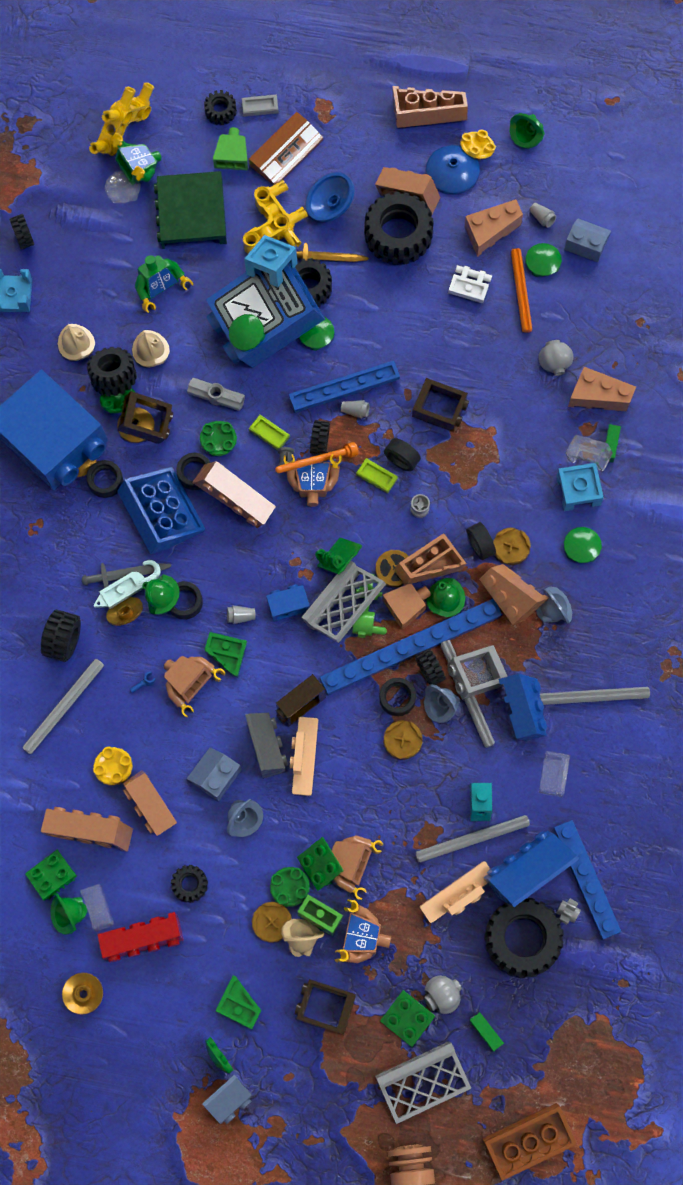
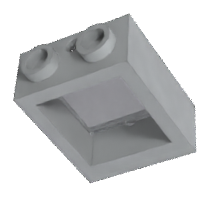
(476, 672)

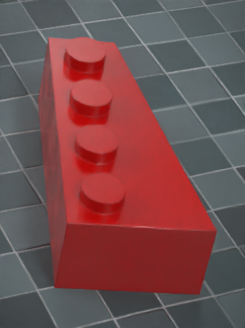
(140, 938)

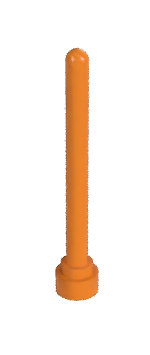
(349, 450)

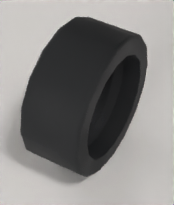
(402, 454)
(185, 460)
(102, 465)
(481, 541)
(184, 585)
(397, 682)

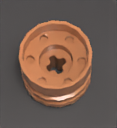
(411, 1166)

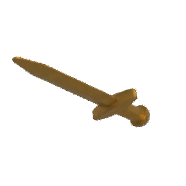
(329, 255)

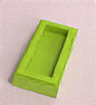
(269, 432)
(376, 475)

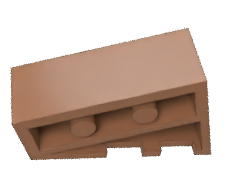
(400, 181)
(492, 224)
(601, 392)
(430, 561)
(511, 593)
(148, 803)

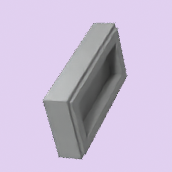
(260, 105)

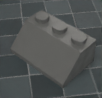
(266, 744)

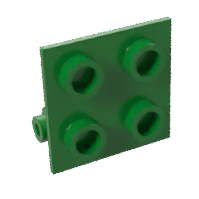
(338, 556)
(320, 864)
(51, 875)
(407, 1018)

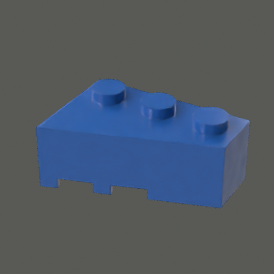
(526, 706)

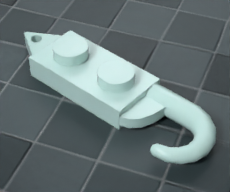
(125, 587)

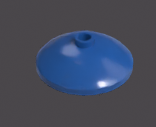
(449, 177)
(330, 197)

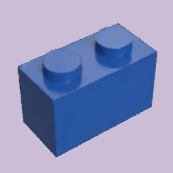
(287, 602)

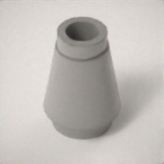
(544, 215)
(355, 408)
(240, 614)

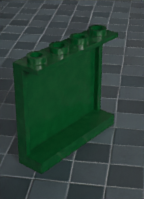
(190, 208)

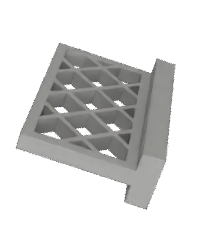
(333, 595)
(418, 1064)

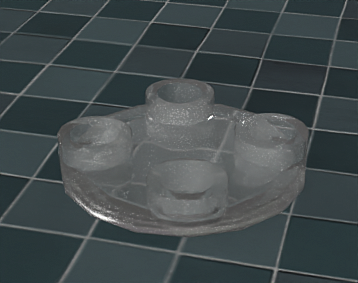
(120, 189)

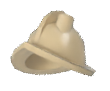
(75, 342)
(150, 349)
(300, 936)

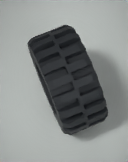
(398, 207)
(514, 964)

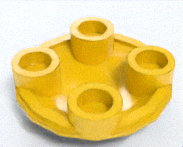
(477, 144)
(112, 766)

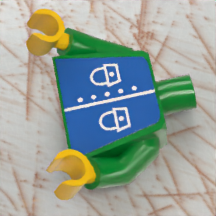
(135, 160)
(157, 276)

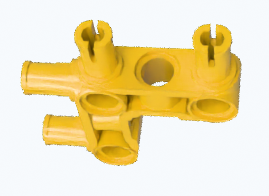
(120, 115)
(275, 215)

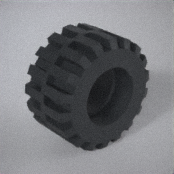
(314, 270)
(111, 371)
(60, 635)

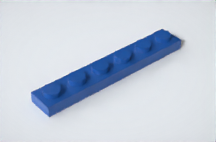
(344, 386)
(588, 882)

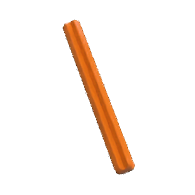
(521, 290)

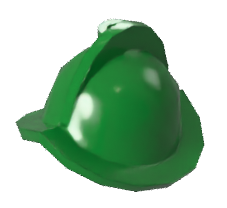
(526, 130)
(161, 594)
(446, 597)
(67, 913)

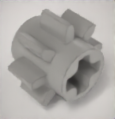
(568, 911)

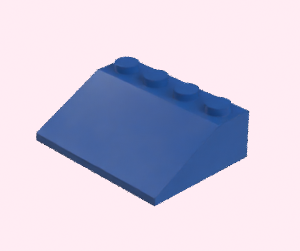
(160, 509)
(530, 868)

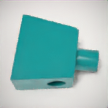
(480, 801)

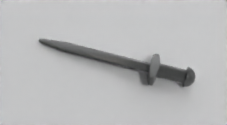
(118, 574)

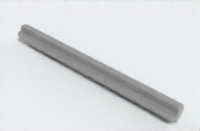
(595, 695)
(471, 703)
(63, 706)
(472, 838)

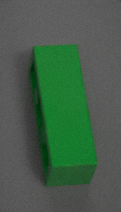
(612, 439)
(486, 1031)

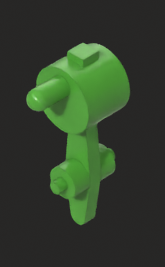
(365, 623)

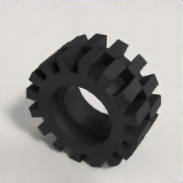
(220, 98)
(21, 231)
(319, 437)
(430, 667)
(198, 892)

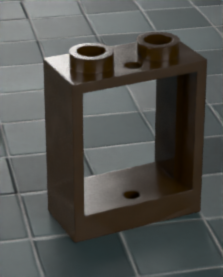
(127, 413)
(435, 419)
(300, 700)
(306, 992)

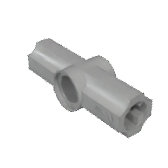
(226, 398)

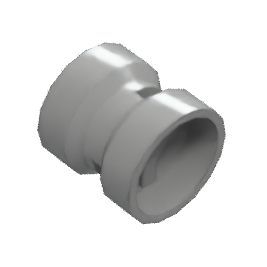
(420, 501)

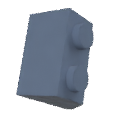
(587, 240)
(214, 773)
(228, 1100)

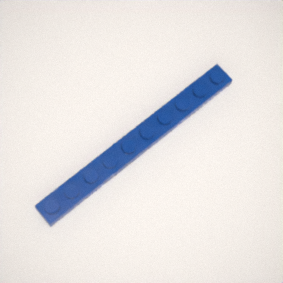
(410, 646)

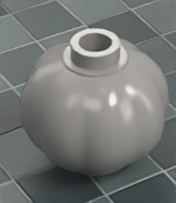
(555, 357)
(442, 994)

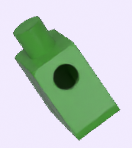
(231, 151)

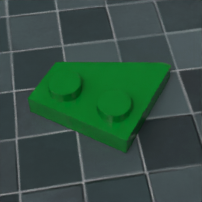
(226, 651)
(238, 1004)

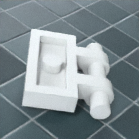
(469, 288)

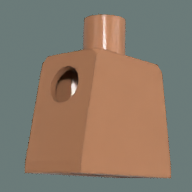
(406, 603)

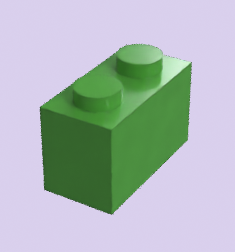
(320, 915)

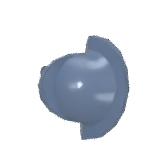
(556, 607)
(440, 703)
(244, 818)

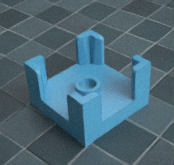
(271, 257)
(15, 292)
(580, 485)

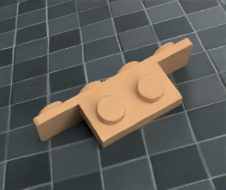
(304, 757)
(458, 894)

